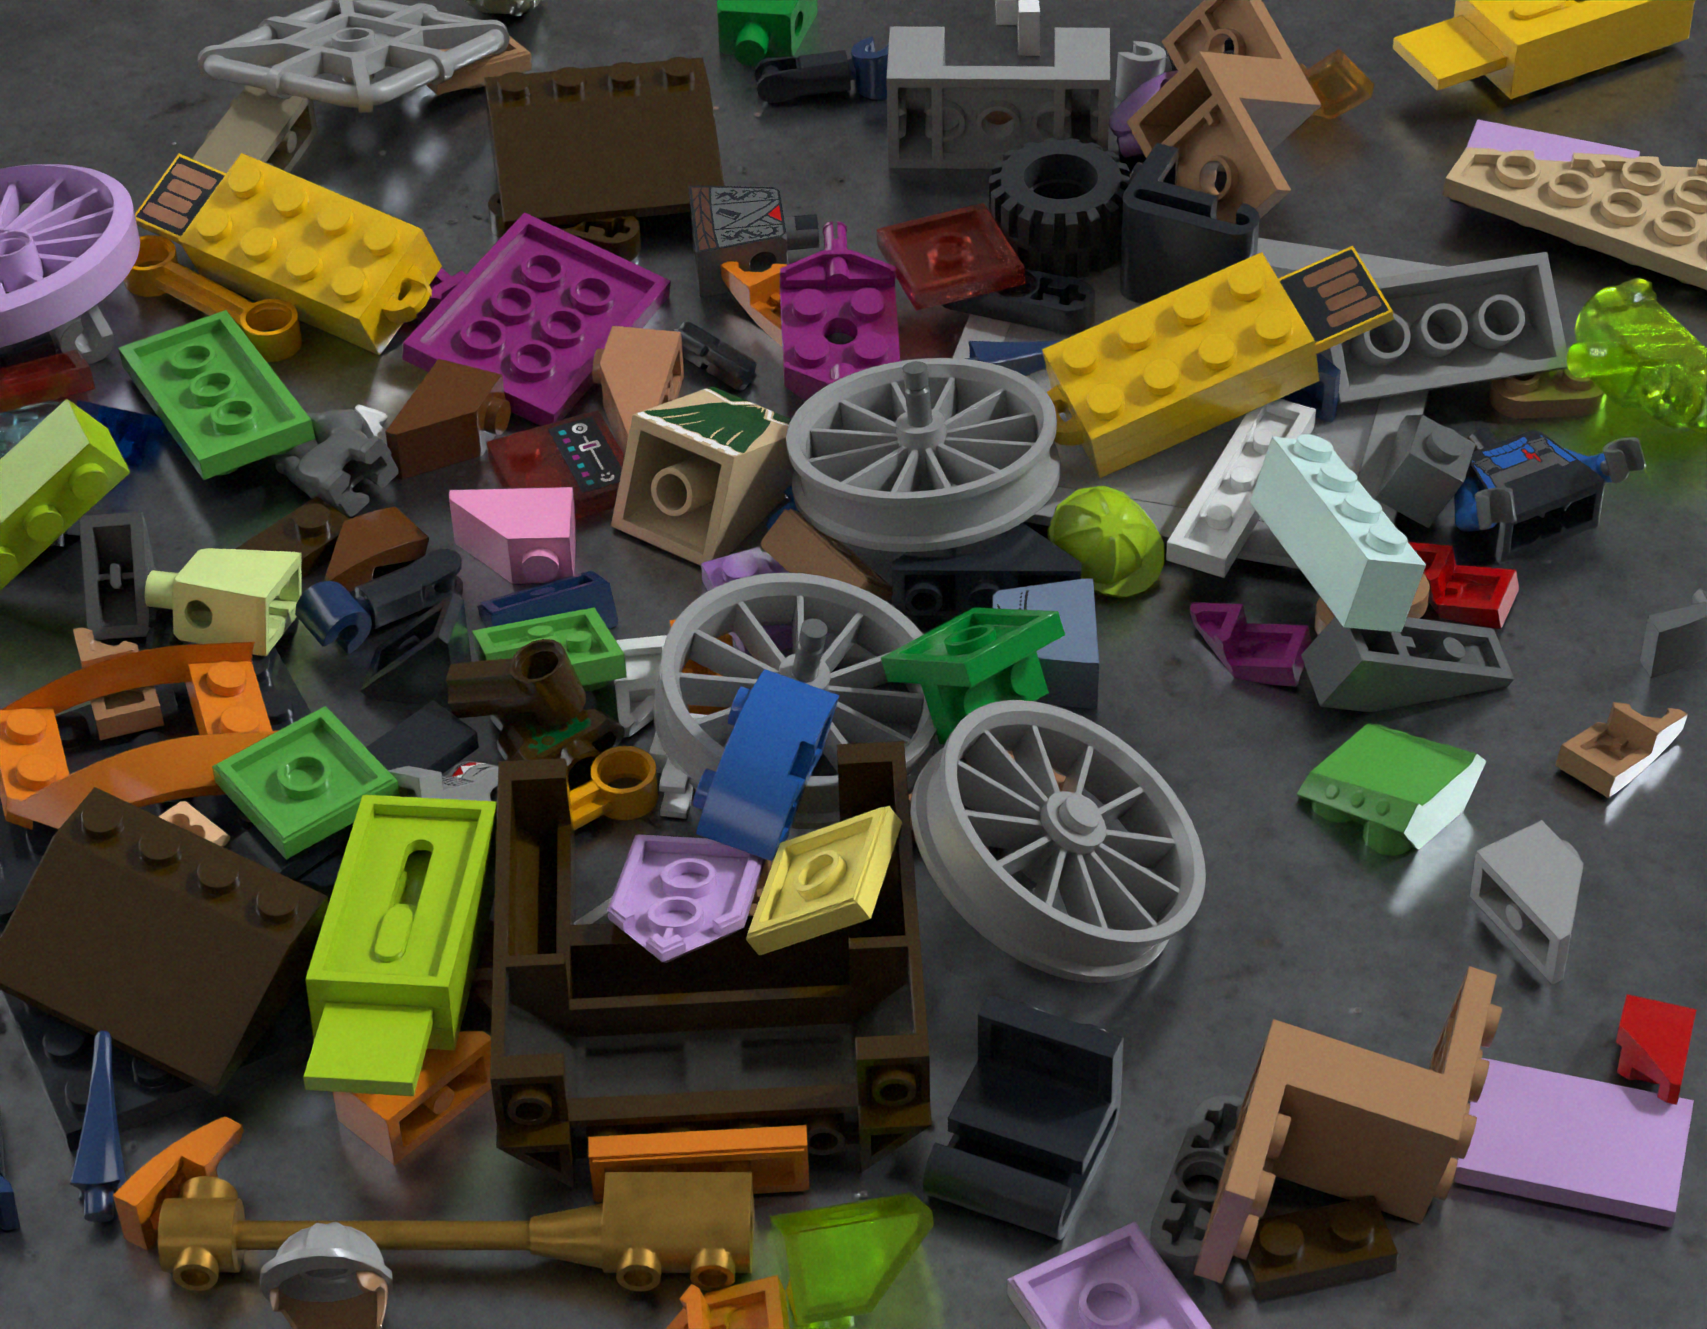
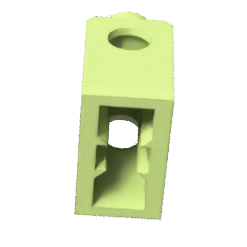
(230, 596)

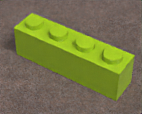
(52, 483)

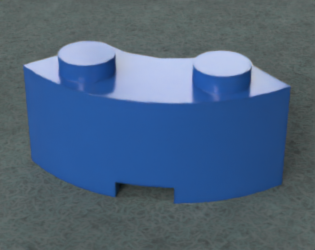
(765, 764)

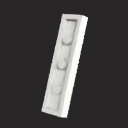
(1221, 512)

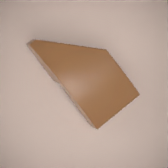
(1618, 751)

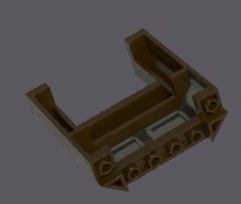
(721, 1039)

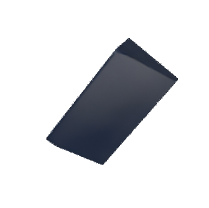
(552, 598)

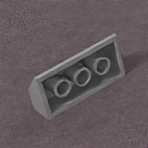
(1456, 330)

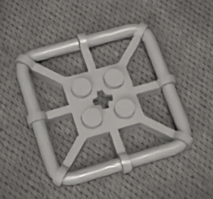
(355, 43)

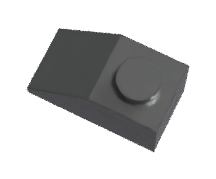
(1424, 468)

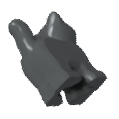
(339, 461)

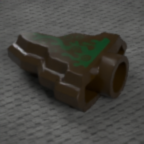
(575, 740)

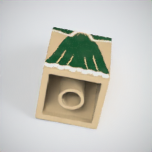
(702, 473)

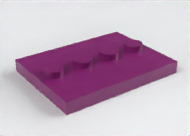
(538, 316)

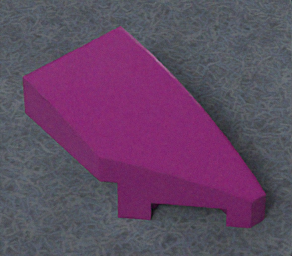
(1252, 650)

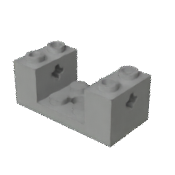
(941, 109)

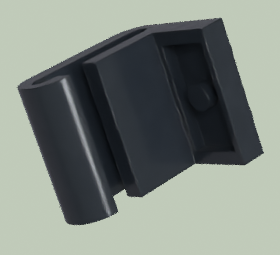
(1174, 231)
(1030, 1118)

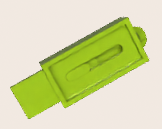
(399, 941)

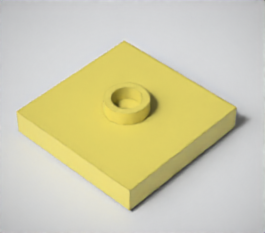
(824, 880)

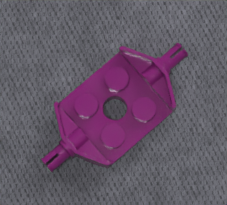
(831, 295)

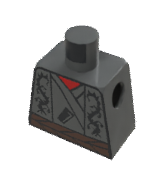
(743, 228)

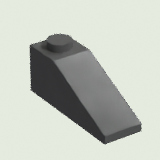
(1397, 669)

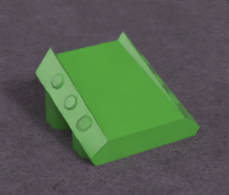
(1393, 786)

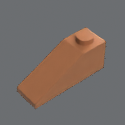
(637, 373)

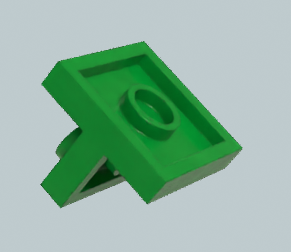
(976, 662)

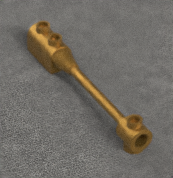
(640, 1230)

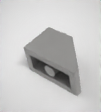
(1531, 893)

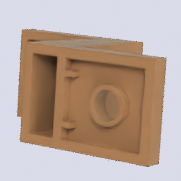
(1228, 107)
(1352, 1123)

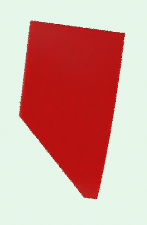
(1467, 592)
(1655, 1043)

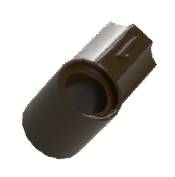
(533, 681)

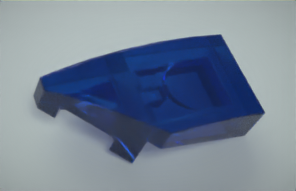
(126, 427)

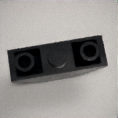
(969, 575)

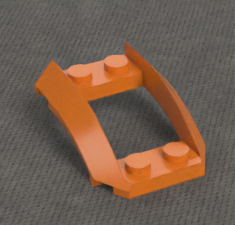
(224, 705)

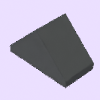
(115, 574)

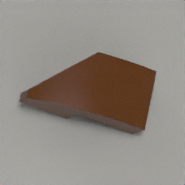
(371, 542)

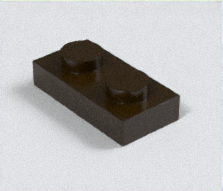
(307, 530)
(1319, 1248)

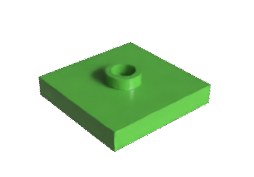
(303, 781)

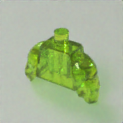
(1641, 356)

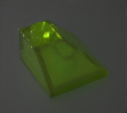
(846, 1255)

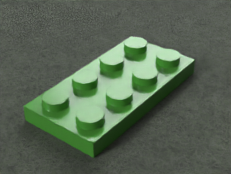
(216, 394)

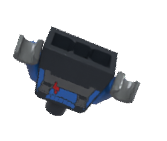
(1535, 491)

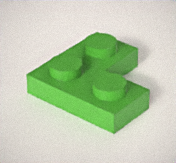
(582, 634)

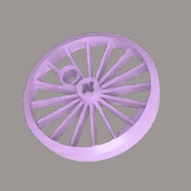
(61, 249)

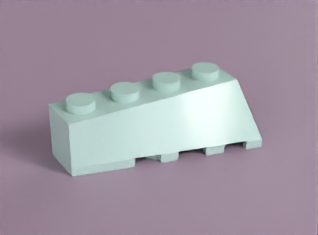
(1337, 534)

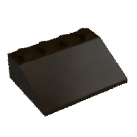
(602, 140)
(159, 940)

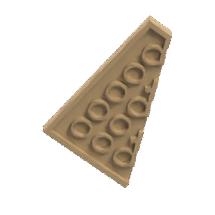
(1596, 201)

